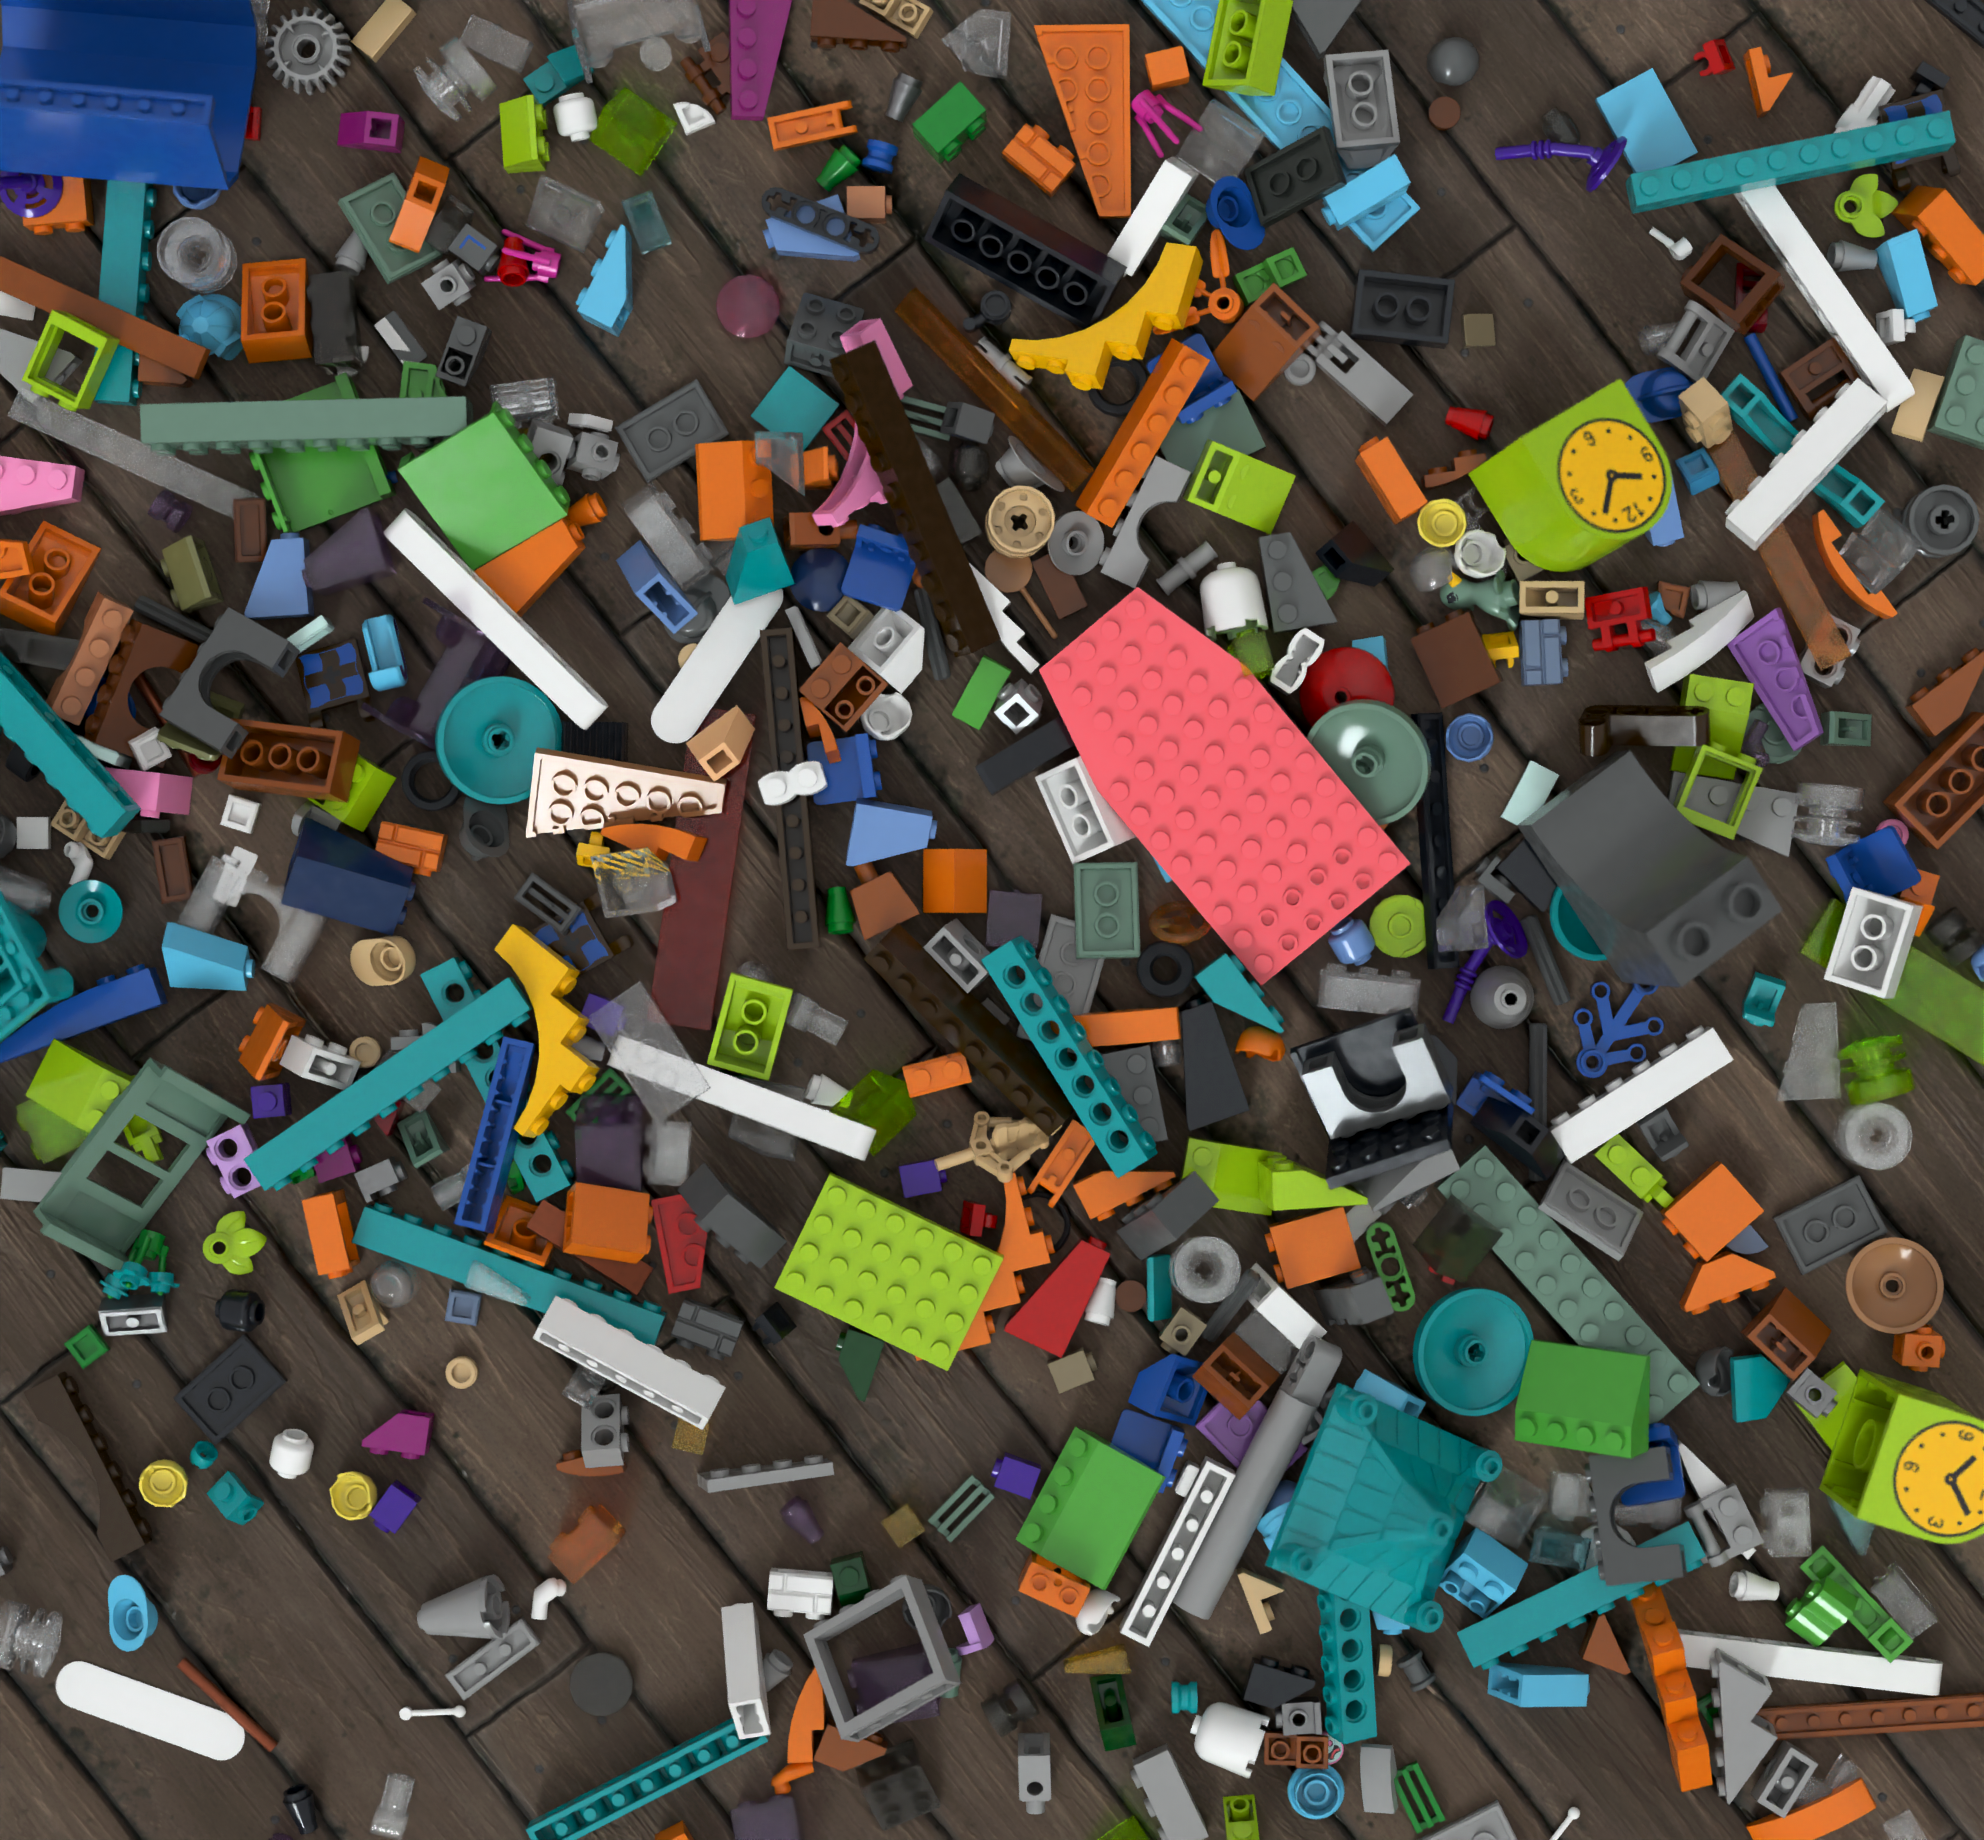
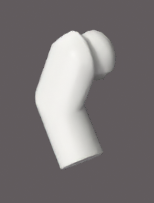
(81, 860)
(545, 1593)

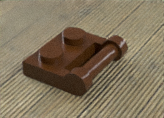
(1813, 371)

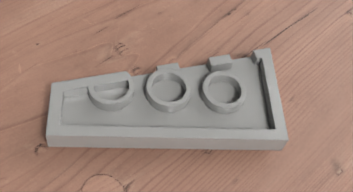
(1766, 819)
(757, 1475)

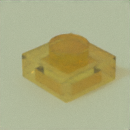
(690, 1437)
(903, 1525)

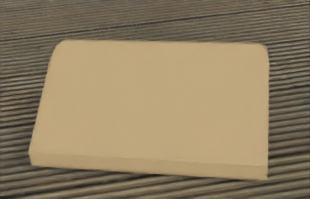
(383, 28)

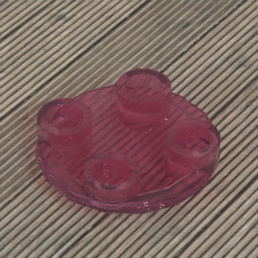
(748, 306)

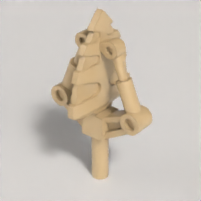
(1009, 1140)

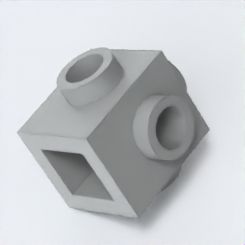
(440, 287)
(594, 456)
(1019, 705)

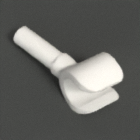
(1678, 250)

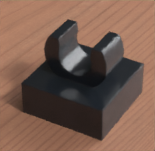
(1928, 79)
(774, 1323)

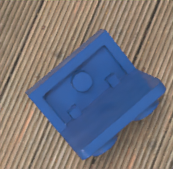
(1211, 388)
(879, 568)
(853, 775)
(1875, 864)
(1489, 1085)
(1151, 1442)
(1665, 1490)

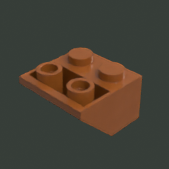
(843, 687)
(1787, 1333)
(1236, 1375)

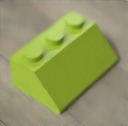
(1247, 46)

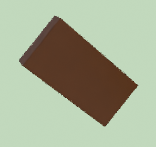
(249, 529)
(1059, 587)
(173, 869)

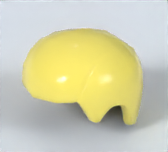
(1442, 522)
(163, 1483)
(353, 1495)

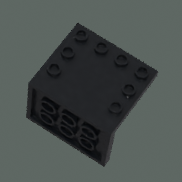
(1375, 1071)

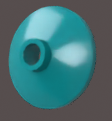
(75, 915)

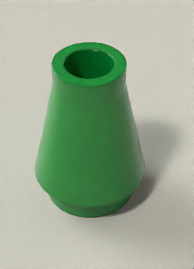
(839, 167)
(839, 913)

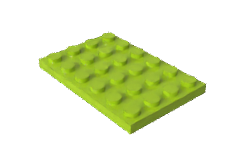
(889, 1271)

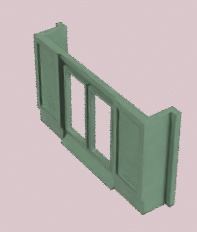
(102, 1221)

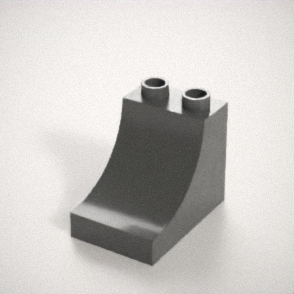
(1645, 877)

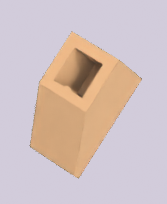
(722, 743)

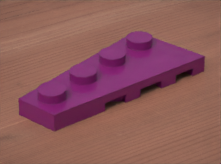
(754, 49)

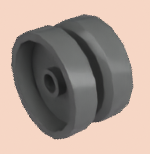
(1956, 512)

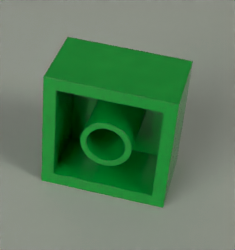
(950, 123)

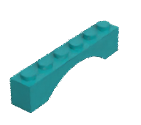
(1764, 423)

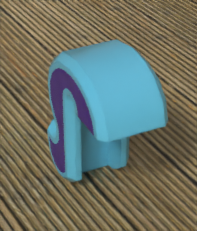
(384, 653)

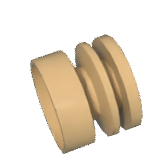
(1017, 503)

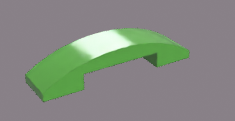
(1868, 1615)

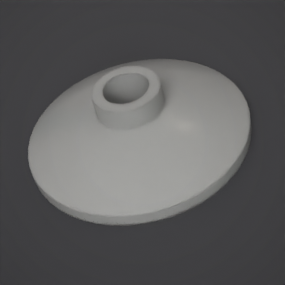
(1086, 546)

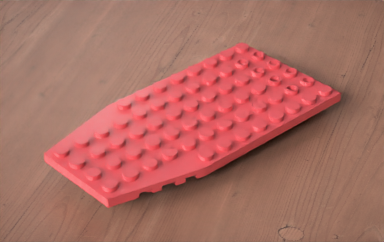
(1217, 783)

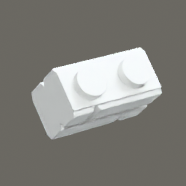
(800, 1592)

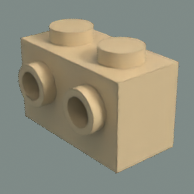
(1705, 414)

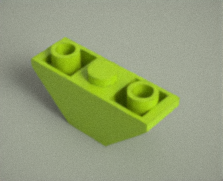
(1240, 1817)

